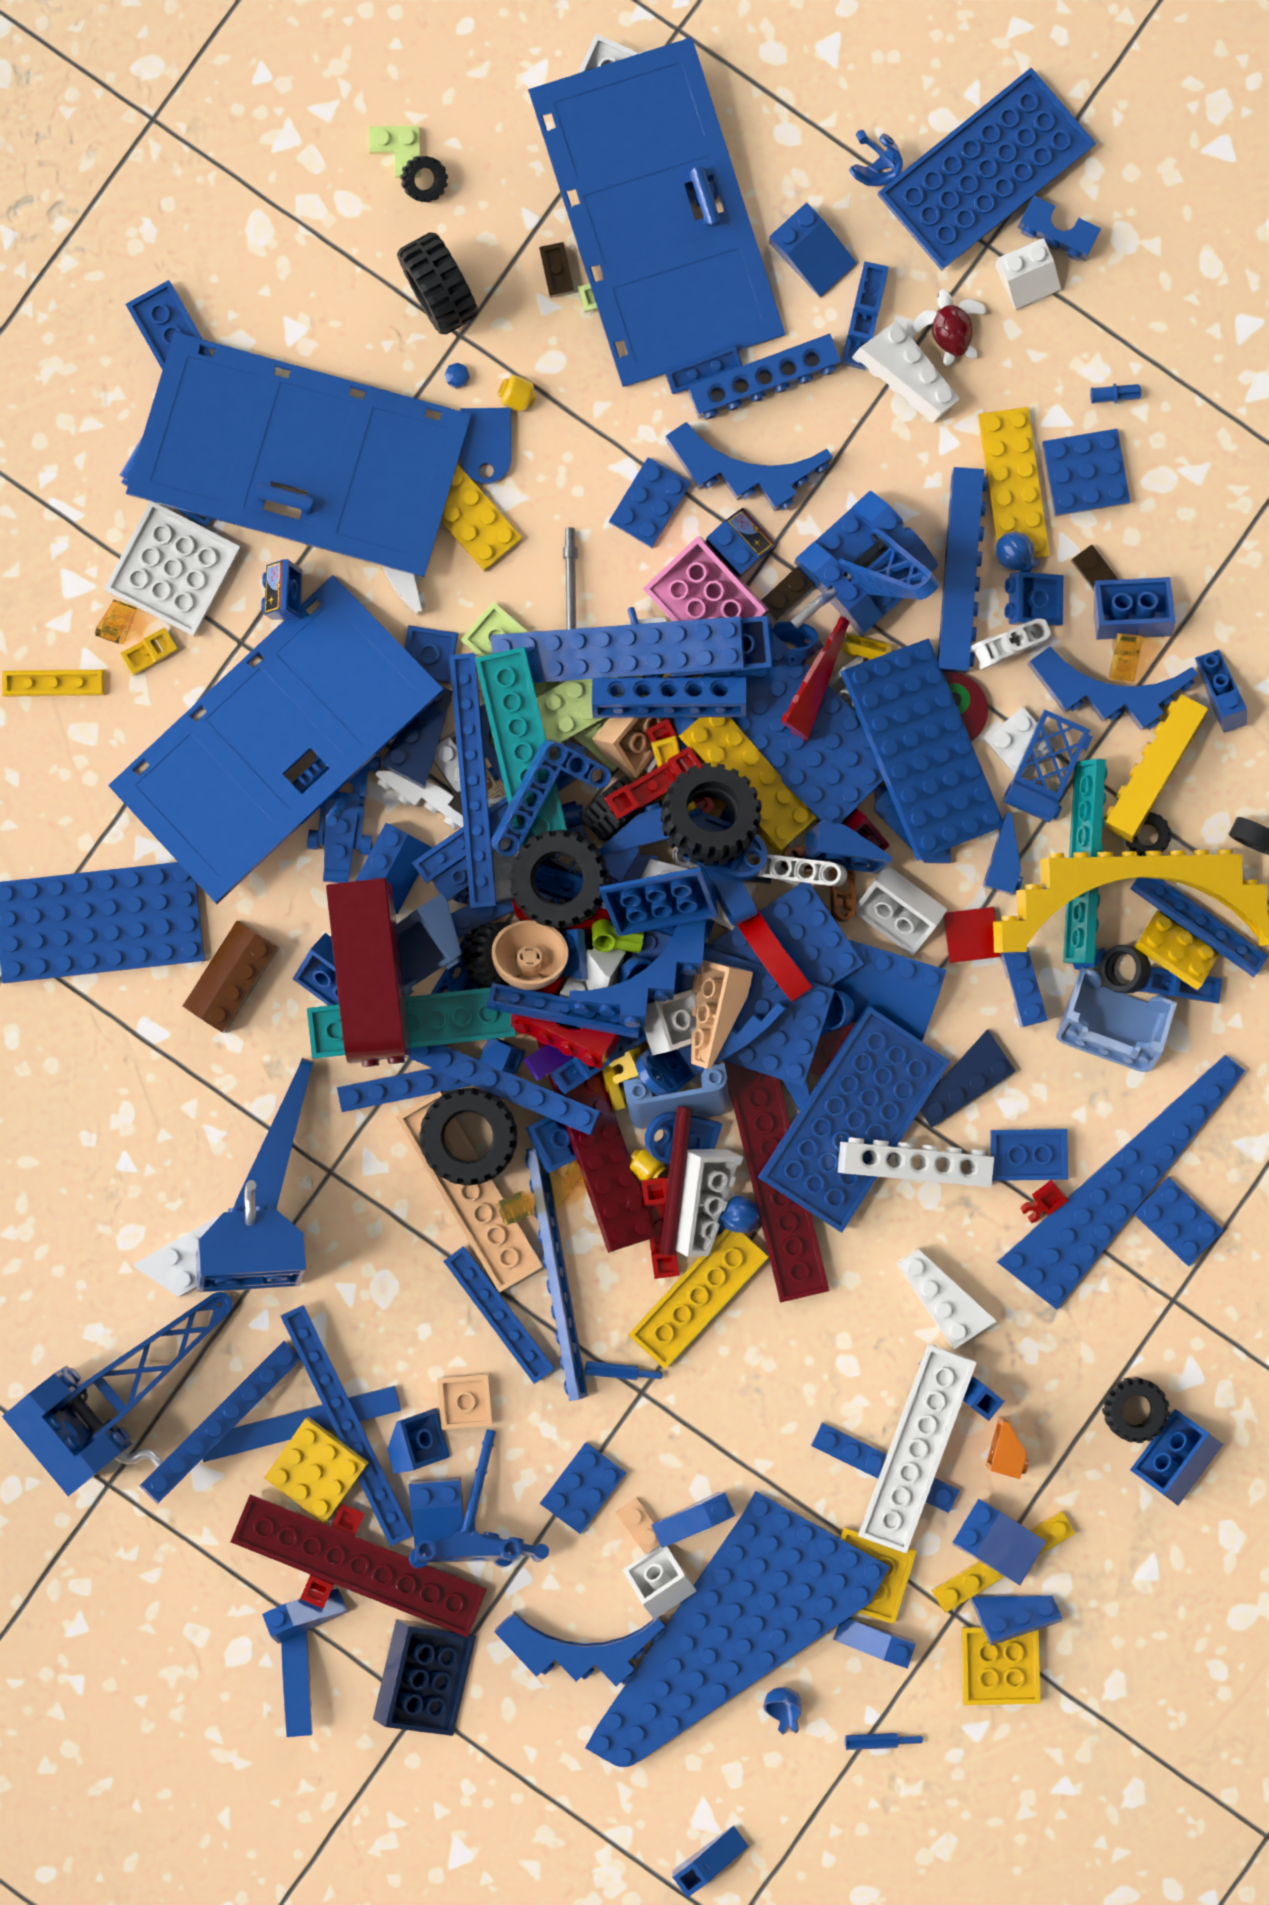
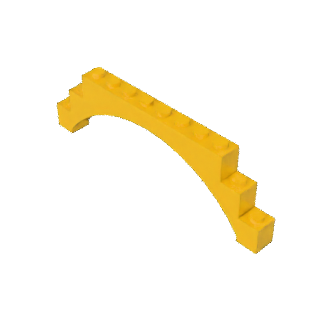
(1068, 878)

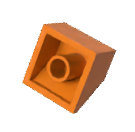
(1006, 1452)

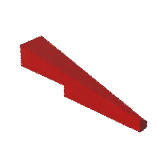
(808, 700)

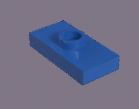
(453, 880)

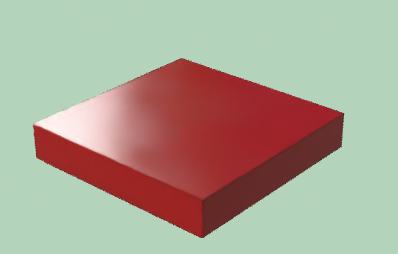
(970, 934)

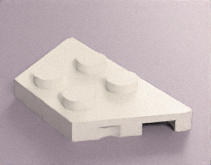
(175, 1263)

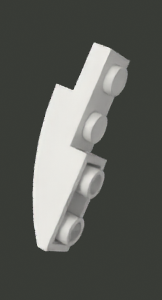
(406, 589)
(435, 797)

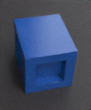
(502, 1055)

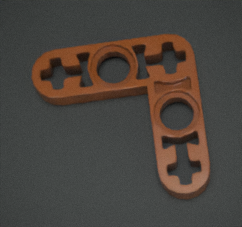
(849, 903)

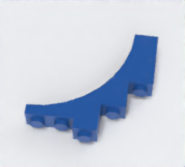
(742, 478)
(1140, 702)
(657, 981)
(577, 1658)

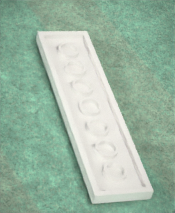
(917, 1448)

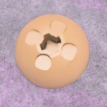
(529, 955)

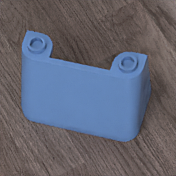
(427, 942)
(1115, 1023)
(705, 1102)

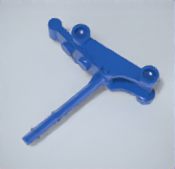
(342, 826)
(469, 1544)

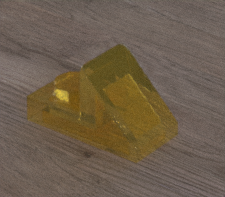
(116, 622)
(1125, 657)
(563, 1187)
(516, 1208)

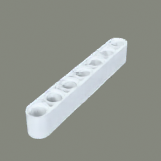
(795, 871)

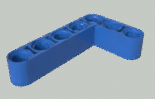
(541, 789)

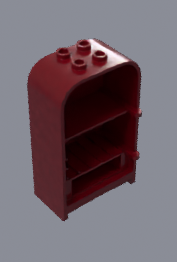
(368, 972)

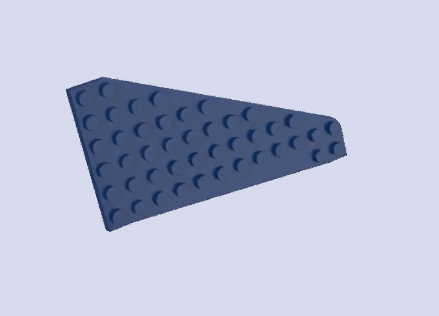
(754, 1607)

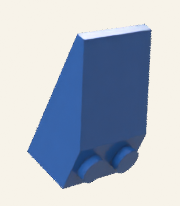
(812, 249)
(639, 831)
(844, 846)
(436, 1508)
(999, 1542)

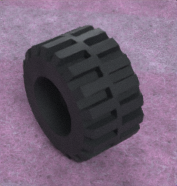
(601, 818)
(479, 954)
(1158, 1409)

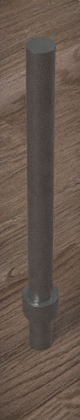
(570, 553)

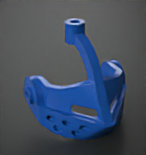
(888, 159)
(789, 633)

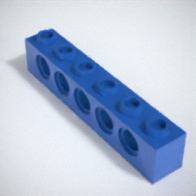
(821, 347)
(660, 706)

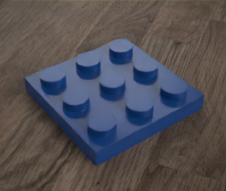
(1086, 472)

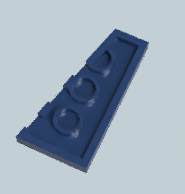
(416, 745)
(970, 1077)

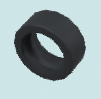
(1250, 834)
(1107, 969)

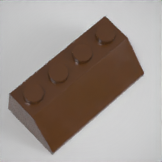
(230, 977)

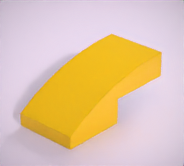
(148, 651)

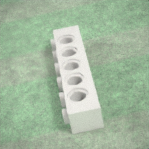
(979, 1171)

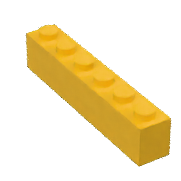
(1156, 768)

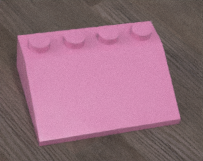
(702, 587)

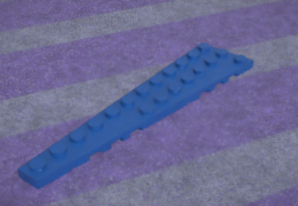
(1075, 1235)

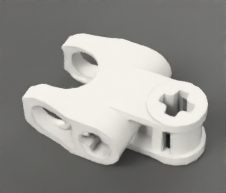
(1010, 643)

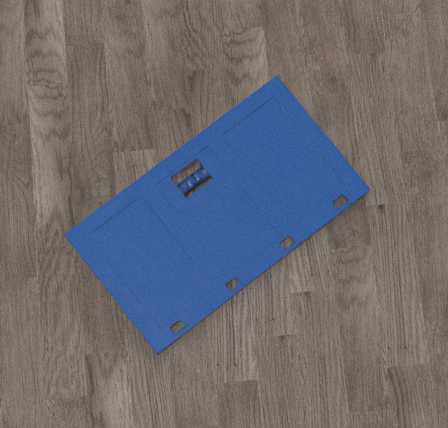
(627, 148)
(368, 465)
(220, 783)

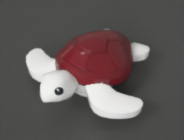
(951, 326)

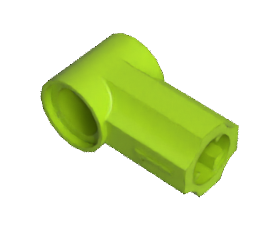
(606, 938)

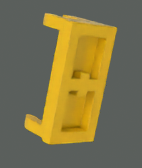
(628, 1062)

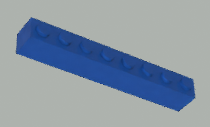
(960, 569)

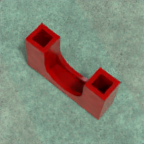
(585, 1044)

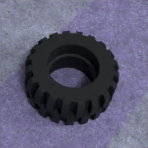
(437, 283)
(717, 784)
(524, 872)
(433, 1136)

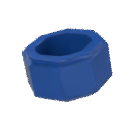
(457, 375)

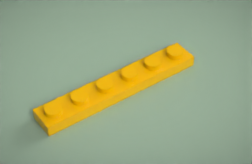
(979, 1576)

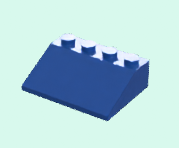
(660, 901)
(894, 987)

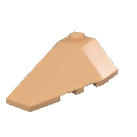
(626, 742)
(719, 999)

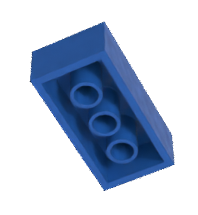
(757, 646)

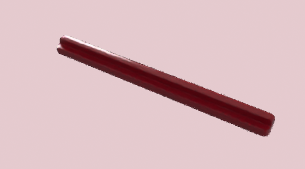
(675, 1180)

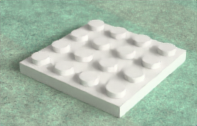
(172, 568)

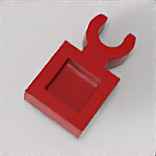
(1046, 1200)

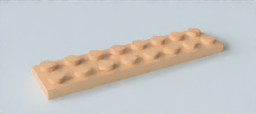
(499, 1246)

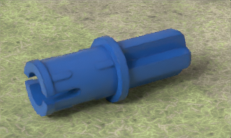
(1115, 393)

